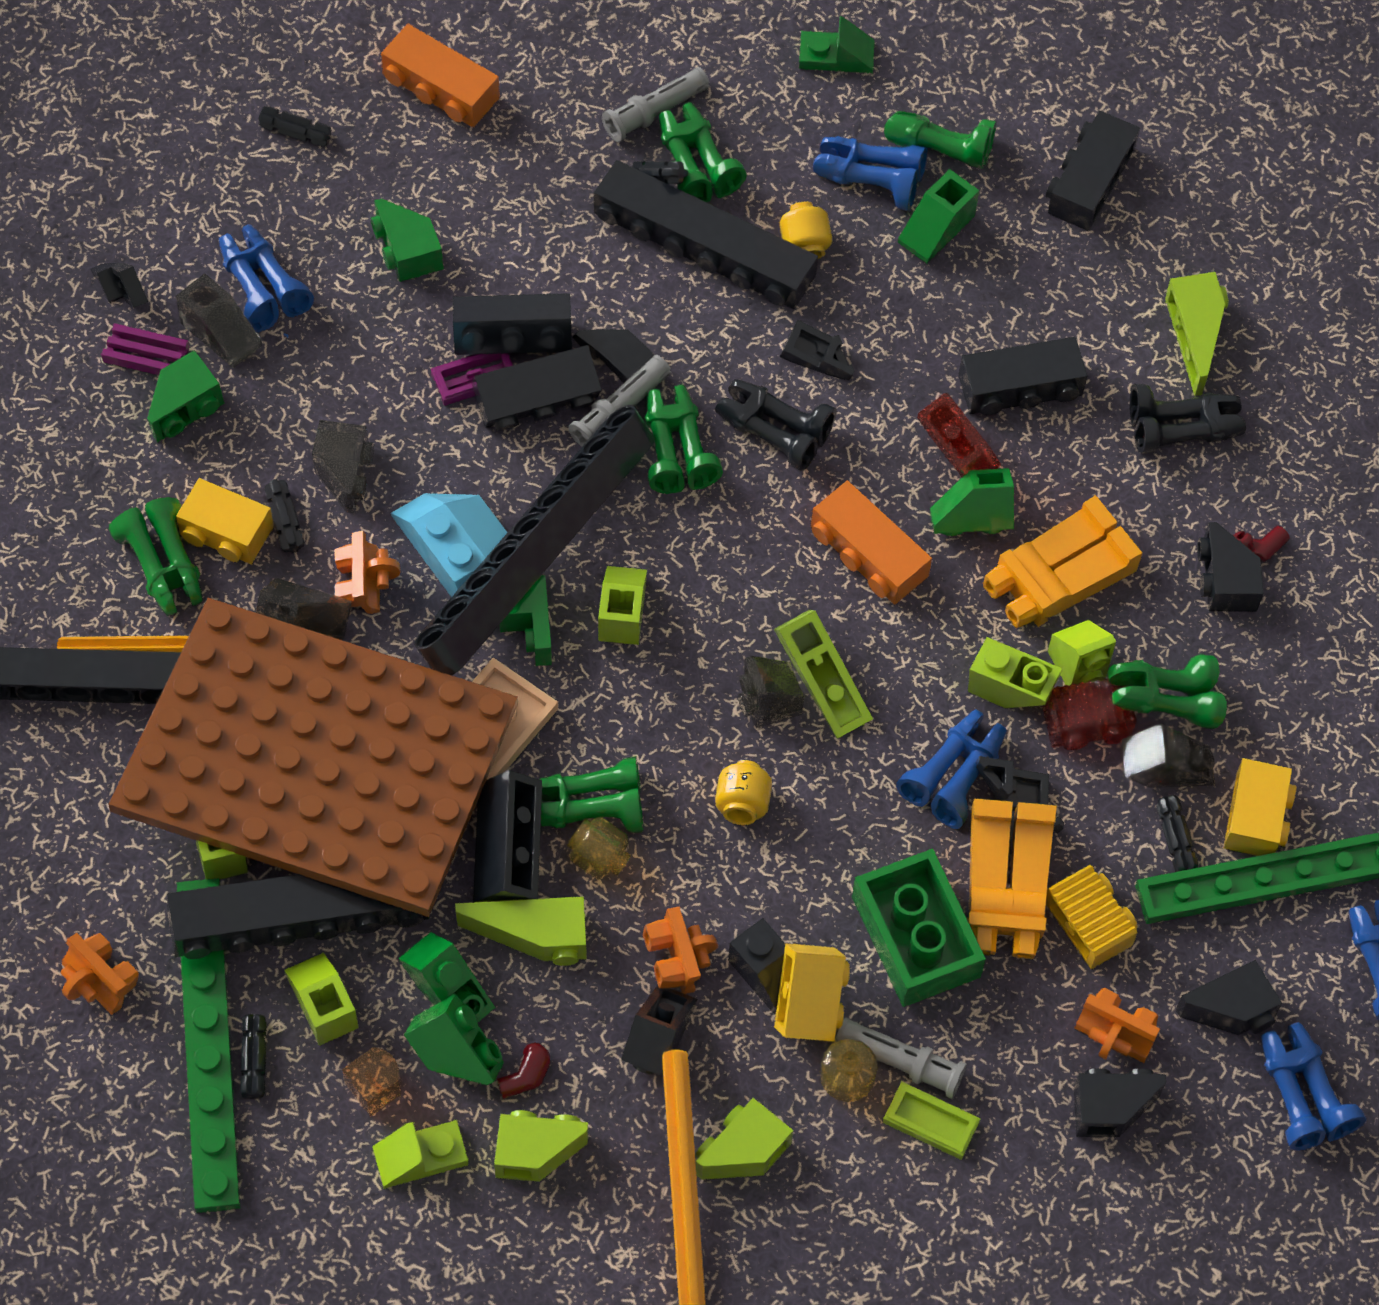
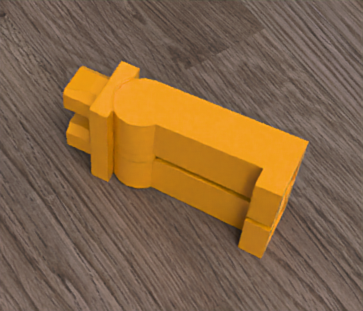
(1064, 565)
(1016, 909)

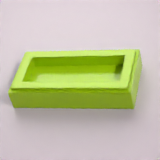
(931, 1120)

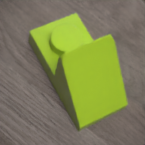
(420, 1153)

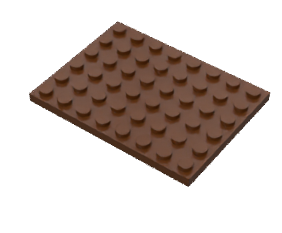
(315, 756)

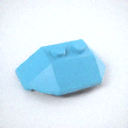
(450, 534)

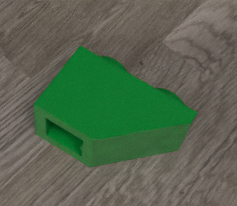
(939, 216)
(409, 240)
(183, 395)
(976, 503)
(442, 972)
(453, 1043)

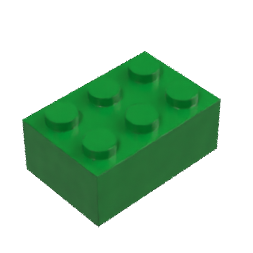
(918, 927)

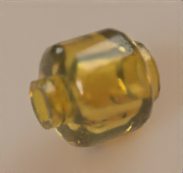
(599, 848)
(848, 1070)

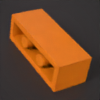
(440, 76)
(870, 543)

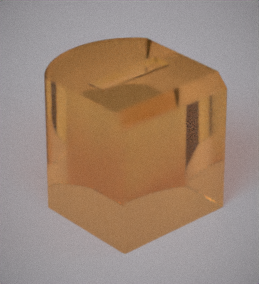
(373, 1079)

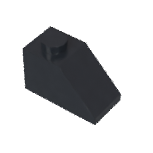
(759, 960)
(1233, 1002)
(658, 1029)

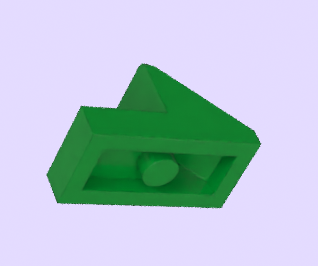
(842, 51)
(533, 618)

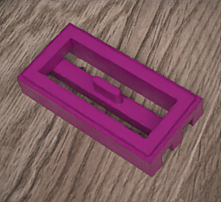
(146, 345)
(449, 390)

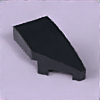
(120, 281)
(617, 349)
(816, 351)
(1012, 783)

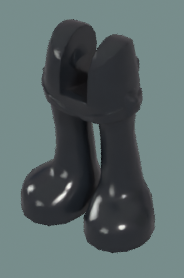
(757, 401)
(1214, 411)

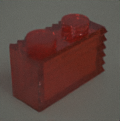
(956, 436)
(1085, 715)

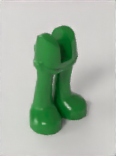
(913, 129)
(694, 132)
(666, 474)
(132, 529)
(1195, 680)
(622, 805)

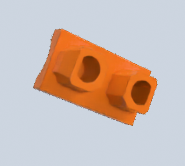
(370, 572)
(682, 967)
(92, 977)
(1116, 1028)

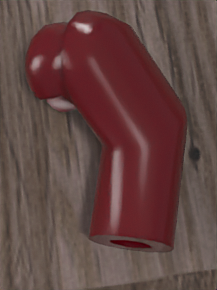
(1268, 545)
(530, 1073)

